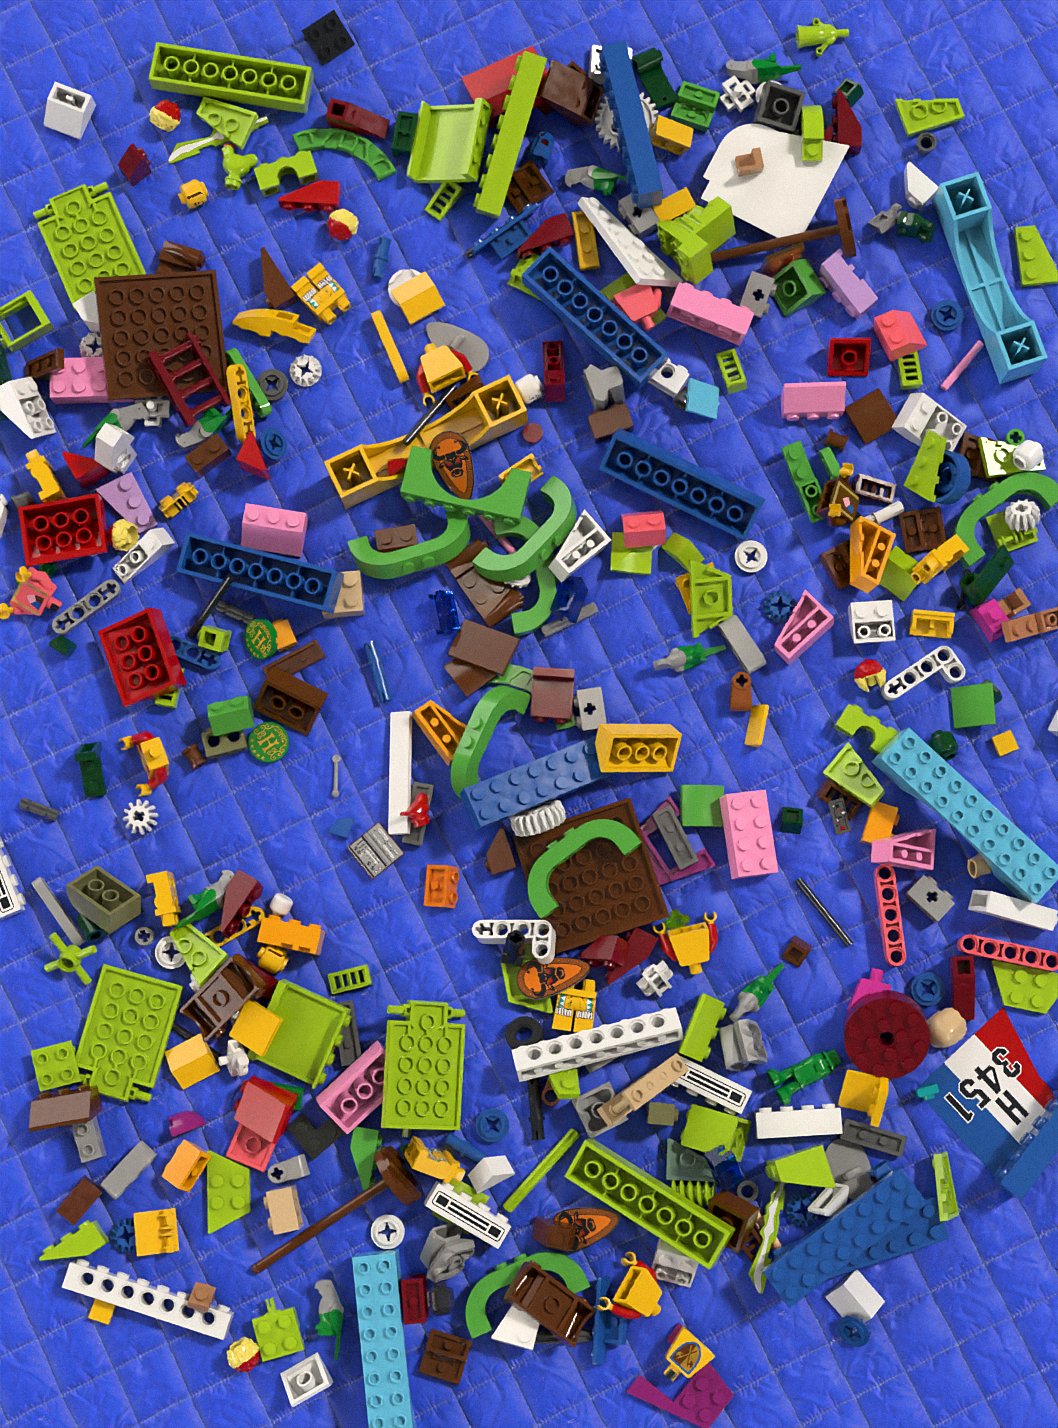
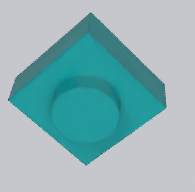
(926, 1092)

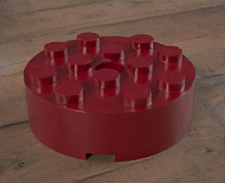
(892, 1054)

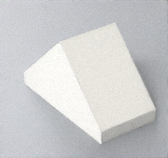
(490, 1172)
(830, 1200)

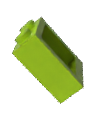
(16, 305)

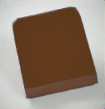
(796, 951)

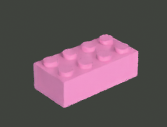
(710, 313)
(80, 382)
(748, 834)
(356, 1090)

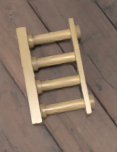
(642, 1090)

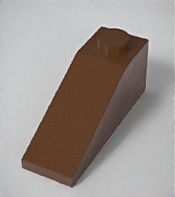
(276, 288)

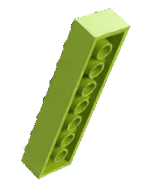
(231, 77)
(511, 134)
(650, 1203)

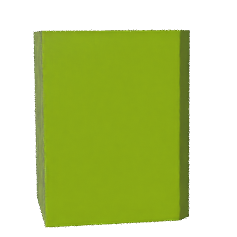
(897, 574)

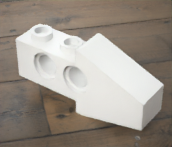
(674, 384)
(114, 448)

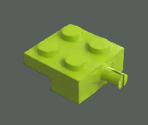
(278, 1332)

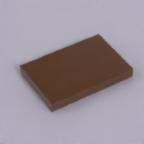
(484, 647)

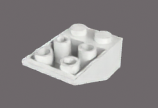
(25, 408)
(924, 414)

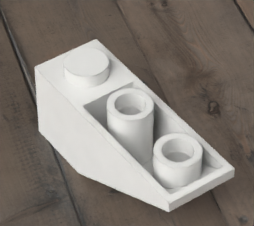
(143, 554)

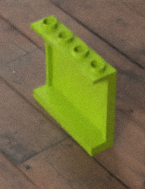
(449, 142)
(307, 1033)

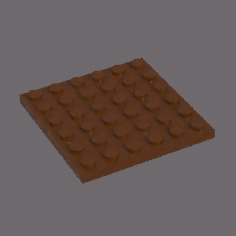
(156, 314)
(598, 885)

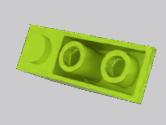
(82, 1243)

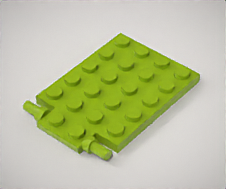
(87, 239)
(127, 1032)
(423, 1067)

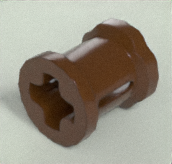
(836, 440)
(194, 757)

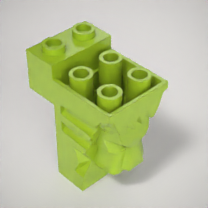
(695, 236)

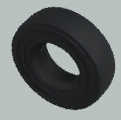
(523, 1023)

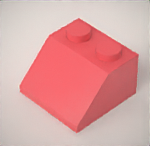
(898, 334)
(644, 529)

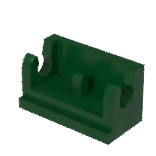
(404, 133)

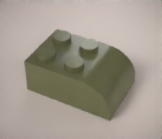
(103, 899)

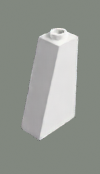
(1013, 909)

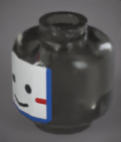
(440, 1299)

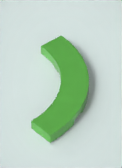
(347, 142)
(523, 679)

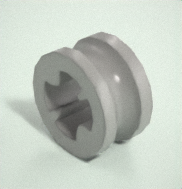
(148, 931)

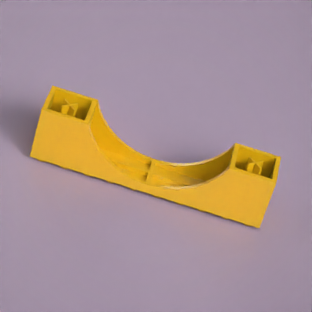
(479, 418)

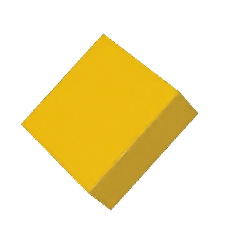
(1004, 743)
(102, 1311)

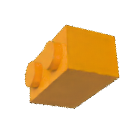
(879, 823)
(186, 1165)

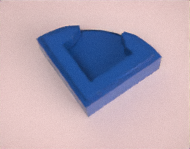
(342, 827)

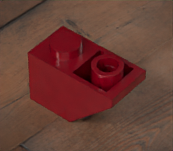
(134, 164)
(606, 952)

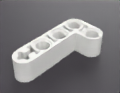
(919, 675)
(532, 937)

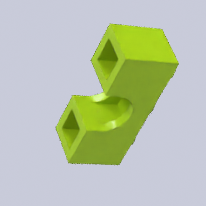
(270, 174)
(854, 719)

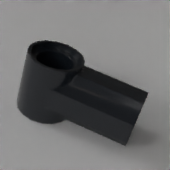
(513, 949)

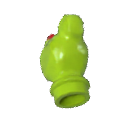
(236, 166)

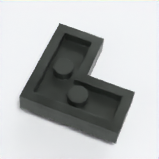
(312, 1139)

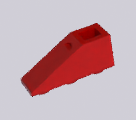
(317, 196)

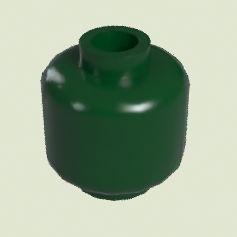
(944, 744)

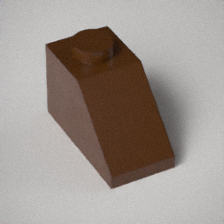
(499, 855)
(554, 1233)

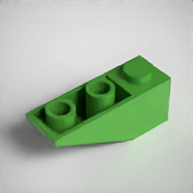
(363, 1147)

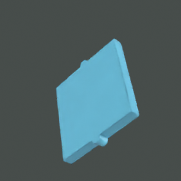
(702, 399)

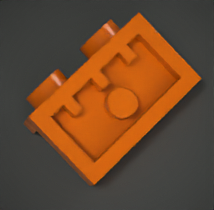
(441, 886)

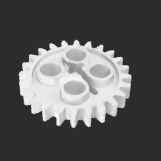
(605, 121)

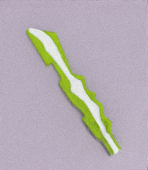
(191, 148)
(769, 1234)

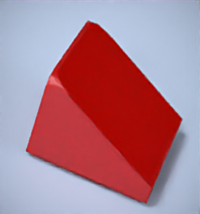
(396, 464)

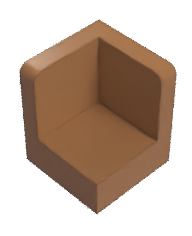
(750, 163)
(1014, 603)

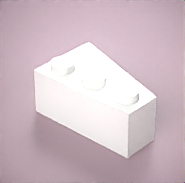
(579, 547)
(517, 1330)

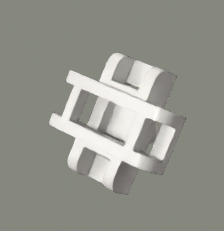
(735, 93)
(163, 410)
(653, 977)
(236, 1059)

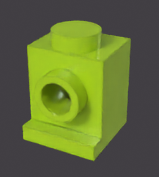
(221, 640)

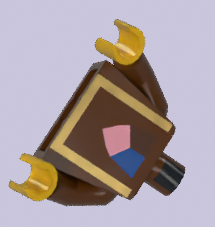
(838, 500)

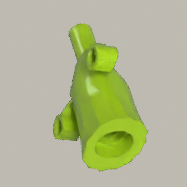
(818, 34)

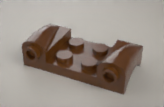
(179, 258)
(490, 598)
(223, 996)
(549, 1303)

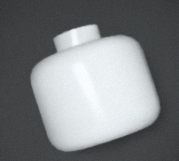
(281, 904)

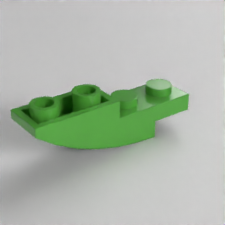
(803, 479)

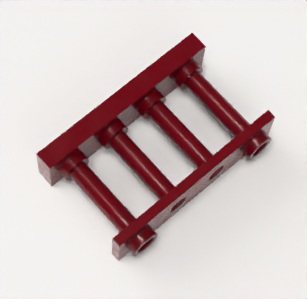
(168, 379)

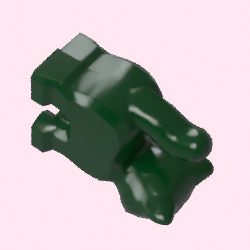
(915, 226)

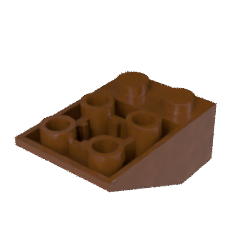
(572, 94)

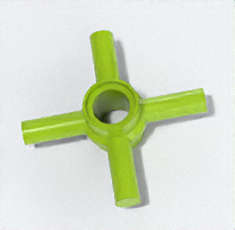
(70, 958)

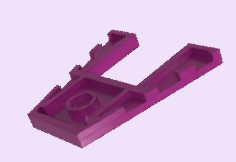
(662, 872)
(697, 1402)

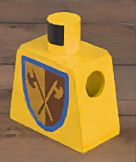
(686, 1355)

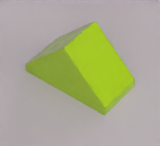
(682, 550)

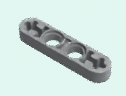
(84, 604)
(58, 911)

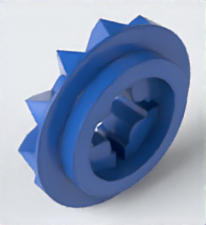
(942, 307)
(278, 441)
(772, 612)
(937, 988)
(482, 1124)
(794, 1204)
(119, 1229)
(845, 1329)

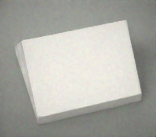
(855, 1297)
(306, 1379)

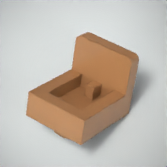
(201, 1297)

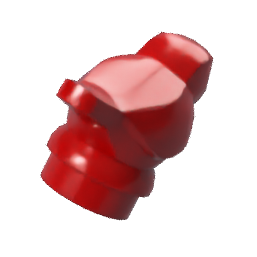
(418, 811)

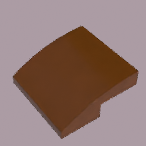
(528, 186)
(871, 416)
(970, 450)
(922, 530)
(838, 564)
(468, 676)
(445, 1357)

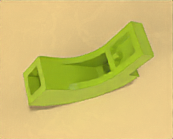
(812, 132)

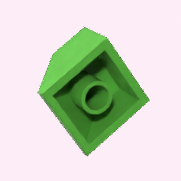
(797, 286)
(231, 715)

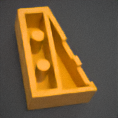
(868, 553)
(440, 729)
(291, 935)

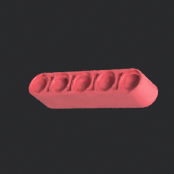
(886, 925)
(999, 952)

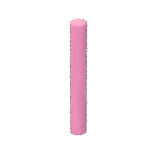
(962, 365)
(503, 541)

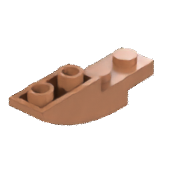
(1030, 624)

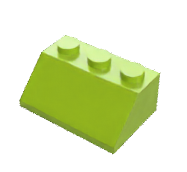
(702, 1028)

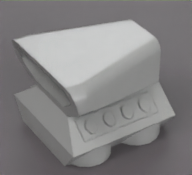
(604, 386)
(742, 1045)
(587, 1109)
(446, 1252)

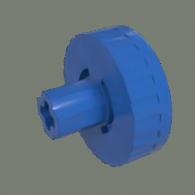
(954, 479)

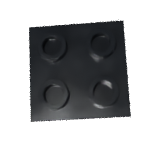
(328, 37)

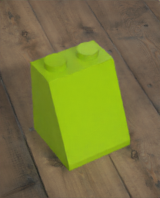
(712, 1128)
(802, 1167)

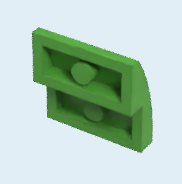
(695, 106)
(973, 706)
(701, 806)

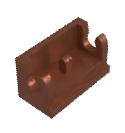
(79, 1200)

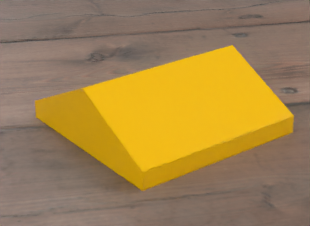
(418, 298)
(191, 1061)

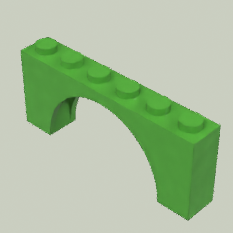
(503, 504)

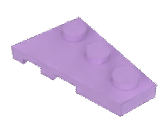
(129, 502)

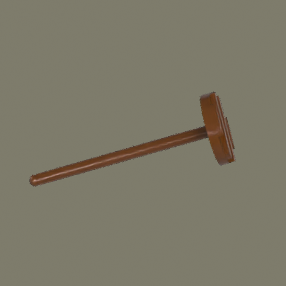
(842, 228)
(394, 1176)

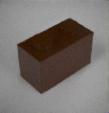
(605, 423)
(208, 455)

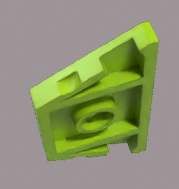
(708, 596)
(1025, 986)
(513, 993)
(226, 1191)

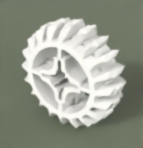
(538, 819)

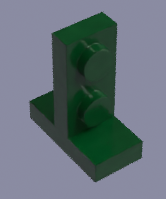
(91, 768)

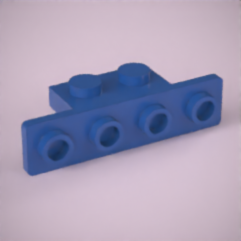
(510, 236)
(608, 1326)

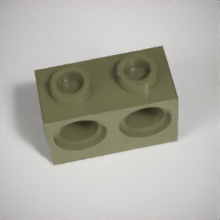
(225, 746)
(662, 1113)

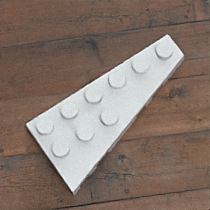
(632, 253)

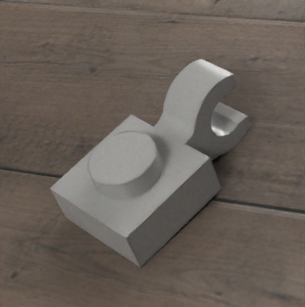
(884, 220)

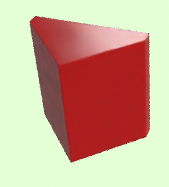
(848, 356)
(251, 458)
(85, 469)

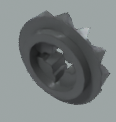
(273, 375)

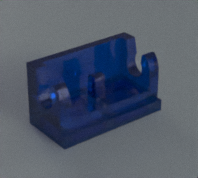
(569, 599)
(446, 612)
(724, 1168)

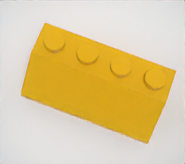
(637, 747)

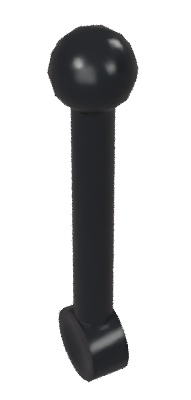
(960, 606)

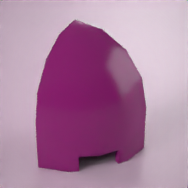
(184, 1122)

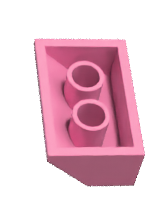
(813, 400)
(274, 530)

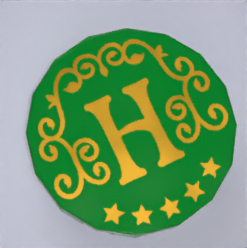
(261, 638)
(269, 742)

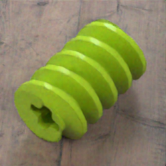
(697, 1194)

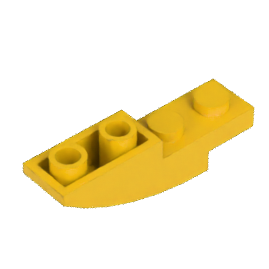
(267, 321)

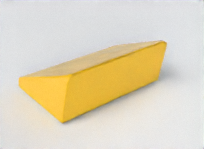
(756, 725)

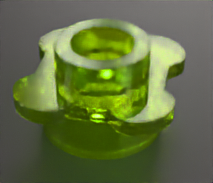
(671, 923)

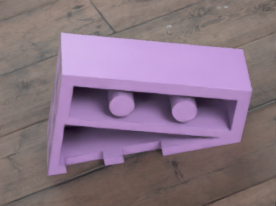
(846, 286)

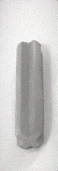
(558, 625)

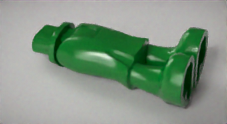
(804, 1073)

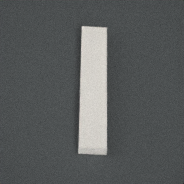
(400, 772)

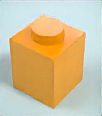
(285, 634)

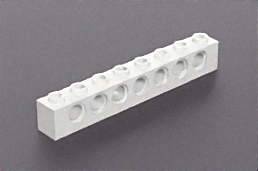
(608, 1048)
(75, 1282)

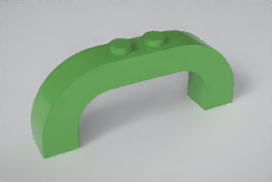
(1029, 483)
(540, 545)
(414, 557)
(534, 618)
(479, 731)
(559, 852)
(503, 1275)

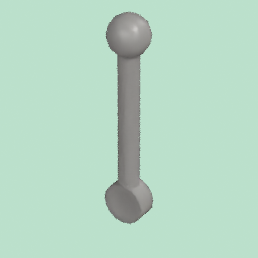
(336, 759)

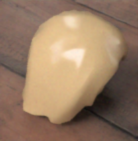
(946, 1028)

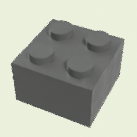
(779, 107)

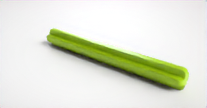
(540, 1171)

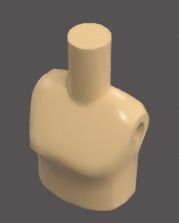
(978, 866)

